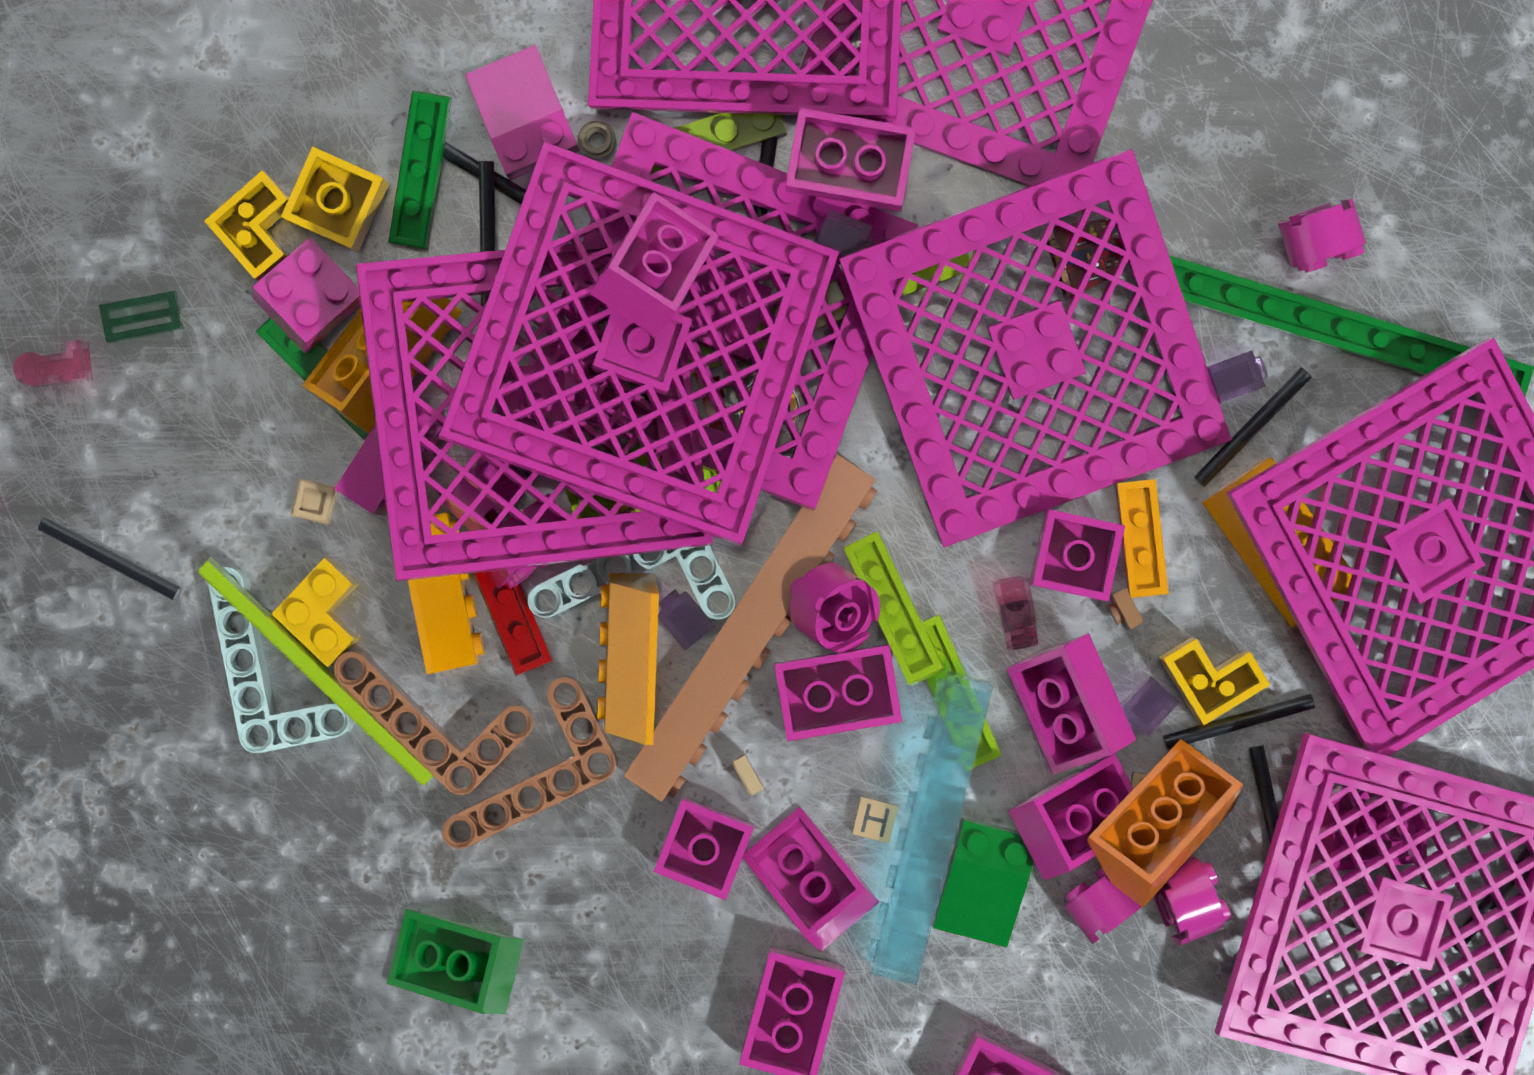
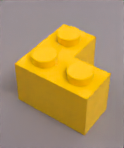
(244, 224)
(310, 612)
(1210, 689)

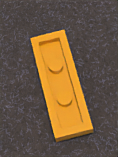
(1142, 538)

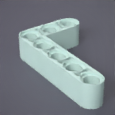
(702, 588)
(258, 677)

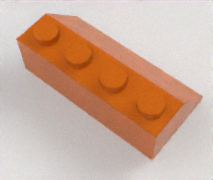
(1163, 821)

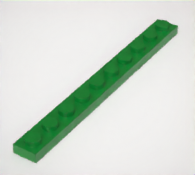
(1321, 321)

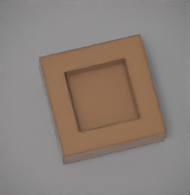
(1123, 609)

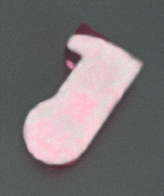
(57, 368)
(1016, 611)

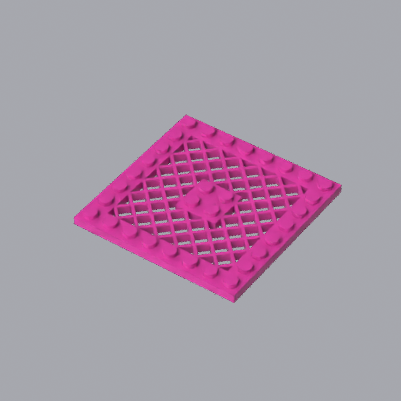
(995, 28)
(685, 90)
(752, 182)
(1036, 348)
(636, 354)
(413, 547)
(1427, 549)
(1400, 921)

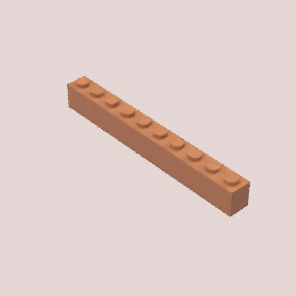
(747, 631)

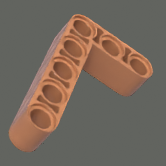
(429, 729)
(543, 781)

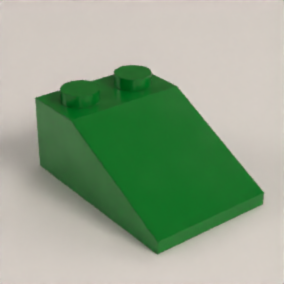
(984, 883)
(455, 962)

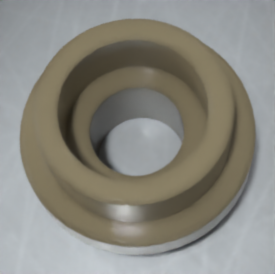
(588, 131)

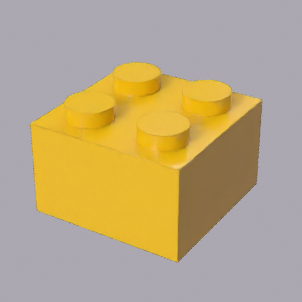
(335, 199)

